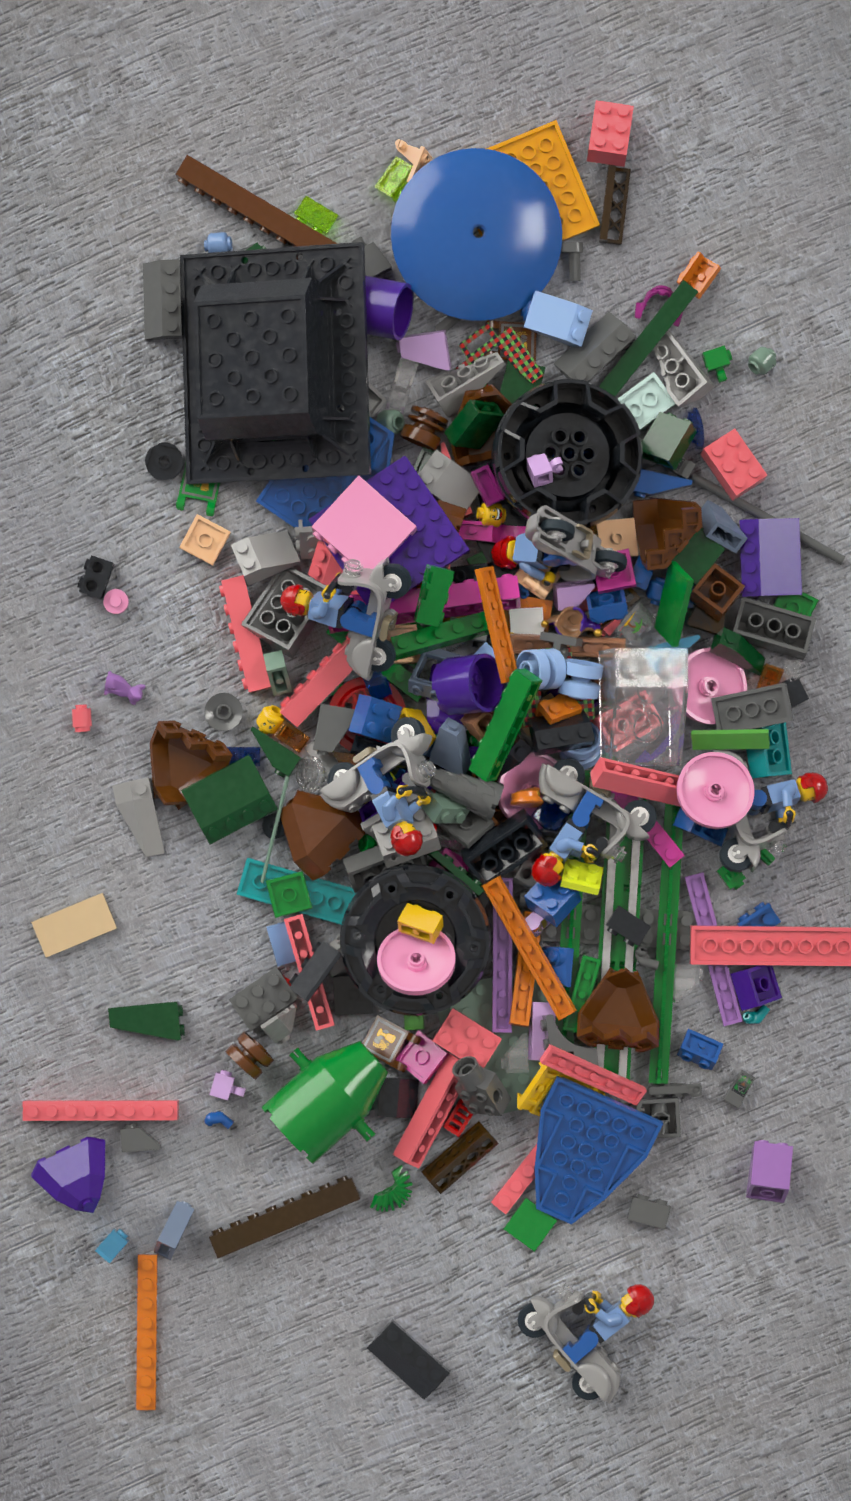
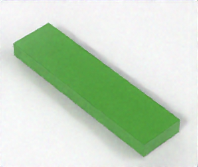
(730, 739)

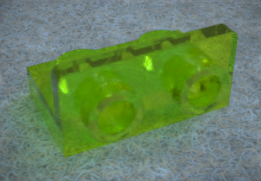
(394, 178)
(315, 215)

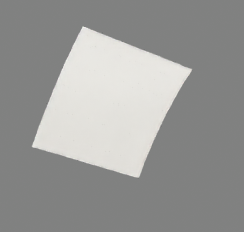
(526, 620)

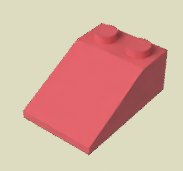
(324, 565)

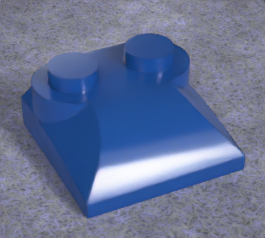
(607, 606)
(561, 961)

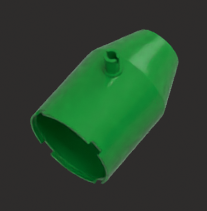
(327, 1098)

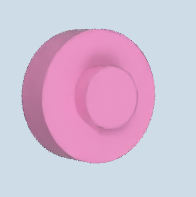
(116, 601)

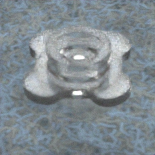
(788, 664)

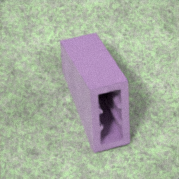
(426, 348)

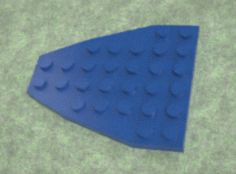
(308, 496)
(586, 1148)

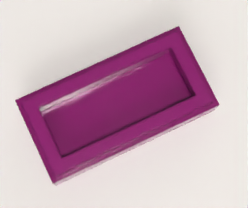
(487, 486)

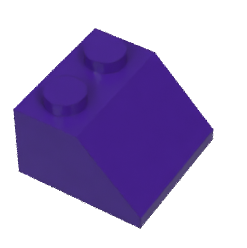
(756, 986)

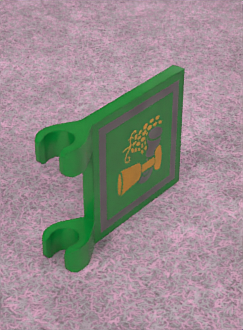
(201, 492)

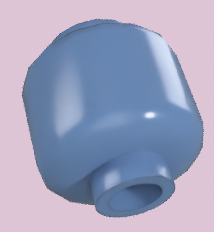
(218, 243)

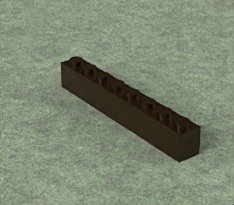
(284, 1217)

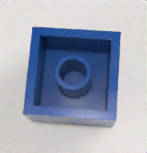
(374, 718)
(552, 902)

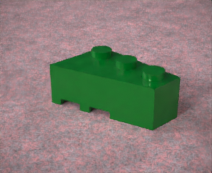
(433, 595)

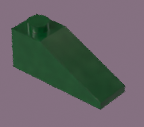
(737, 650)
(279, 756)

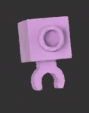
(542, 470)
(223, 1086)

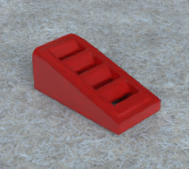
(451, 1118)

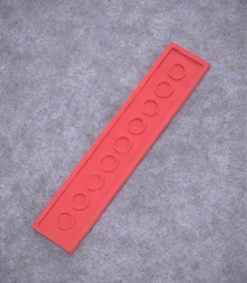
(770, 945)

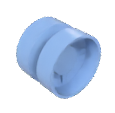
(545, 664)
(579, 684)

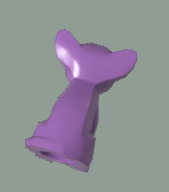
(119, 686)

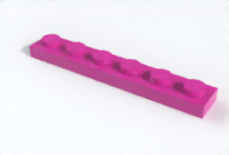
(658, 837)

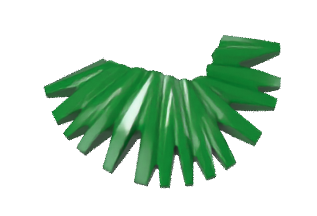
(394, 1192)

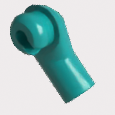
(755, 1017)

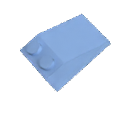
(558, 319)

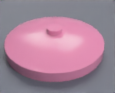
(710, 678)
(519, 778)
(715, 790)
(414, 964)

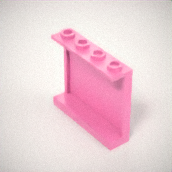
(363, 525)

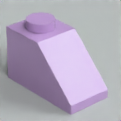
(571, 593)

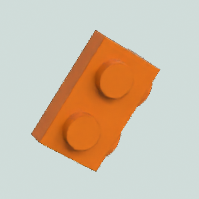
(699, 273)
(558, 708)

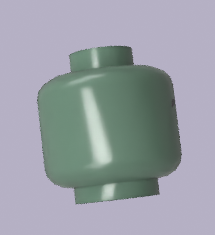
(762, 360)
(391, 420)

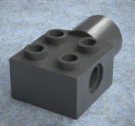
(480, 1088)
(664, 1110)

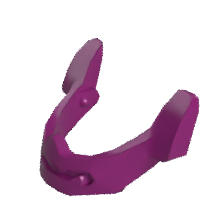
(660, 289)

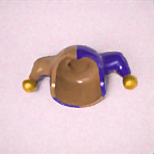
(572, 622)

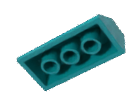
(771, 761)

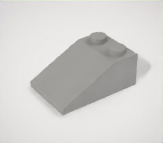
(448, 481)
(265, 555)

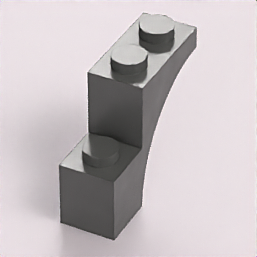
(555, 1038)

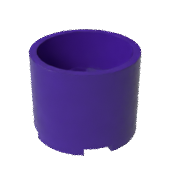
(388, 307)
(467, 684)

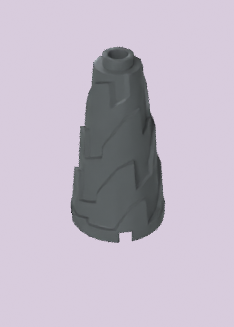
(469, 791)

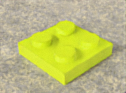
(581, 876)

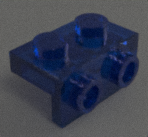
(549, 816)

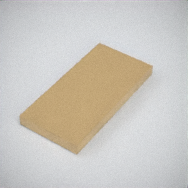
(74, 925)

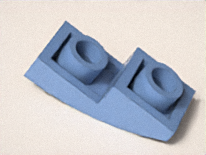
(280, 943)

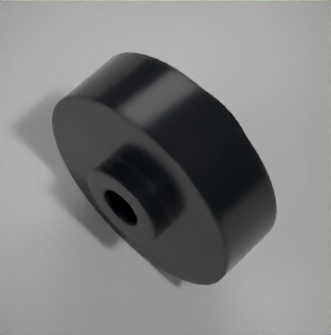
(268, 825)

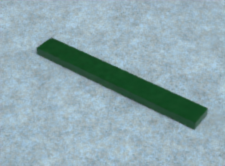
(649, 338)

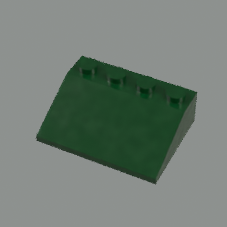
(229, 799)

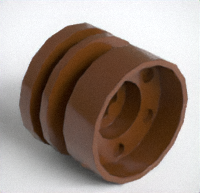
(424, 427)

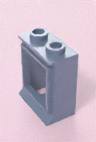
(421, 686)

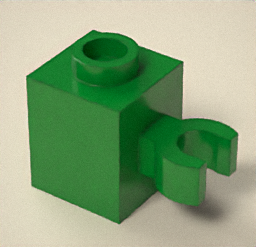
(716, 360)
(731, 879)

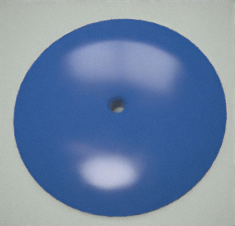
(437, 244)

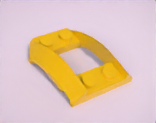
(539, 1087)

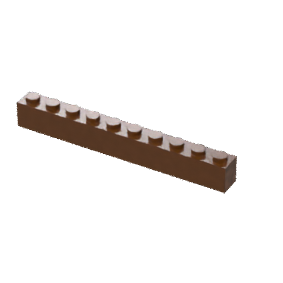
(247, 205)

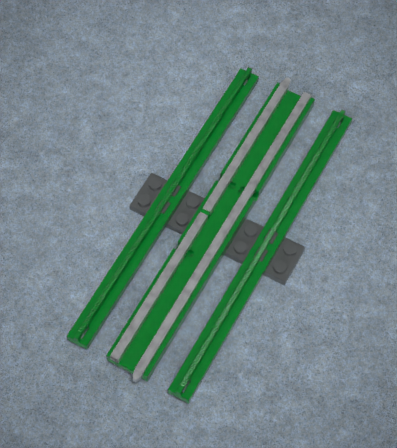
(667, 933)

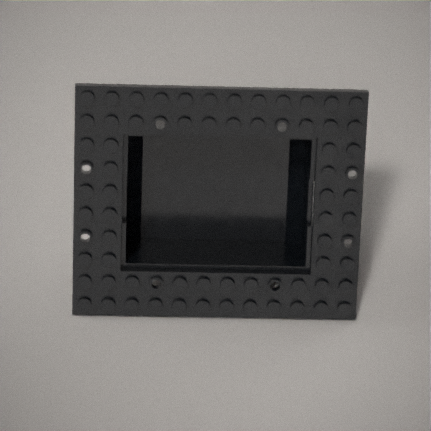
(275, 363)

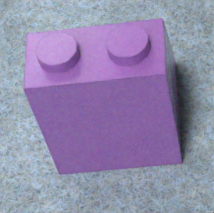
(769, 1171)

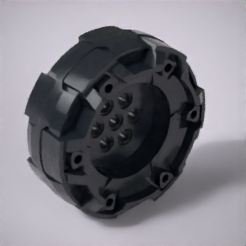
(607, 432)
(375, 916)

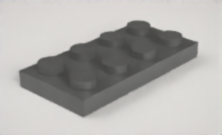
(753, 708)

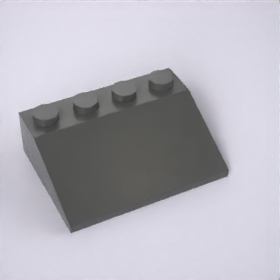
(271, 621)

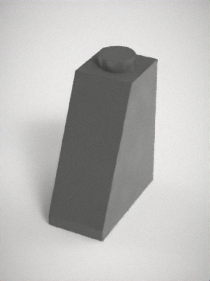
(331, 728)

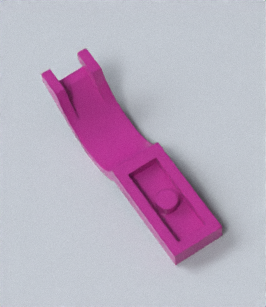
(478, 532)

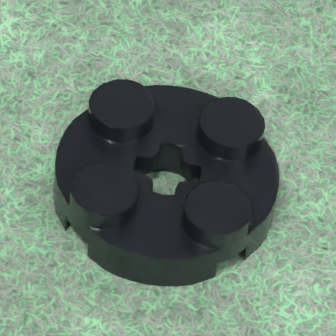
(160, 451)

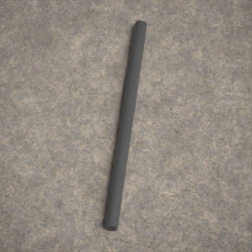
(760, 514)

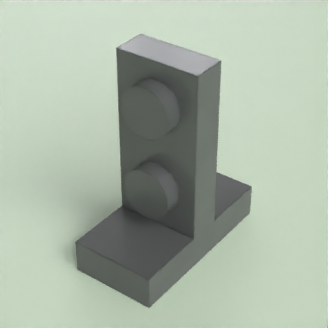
(561, 641)

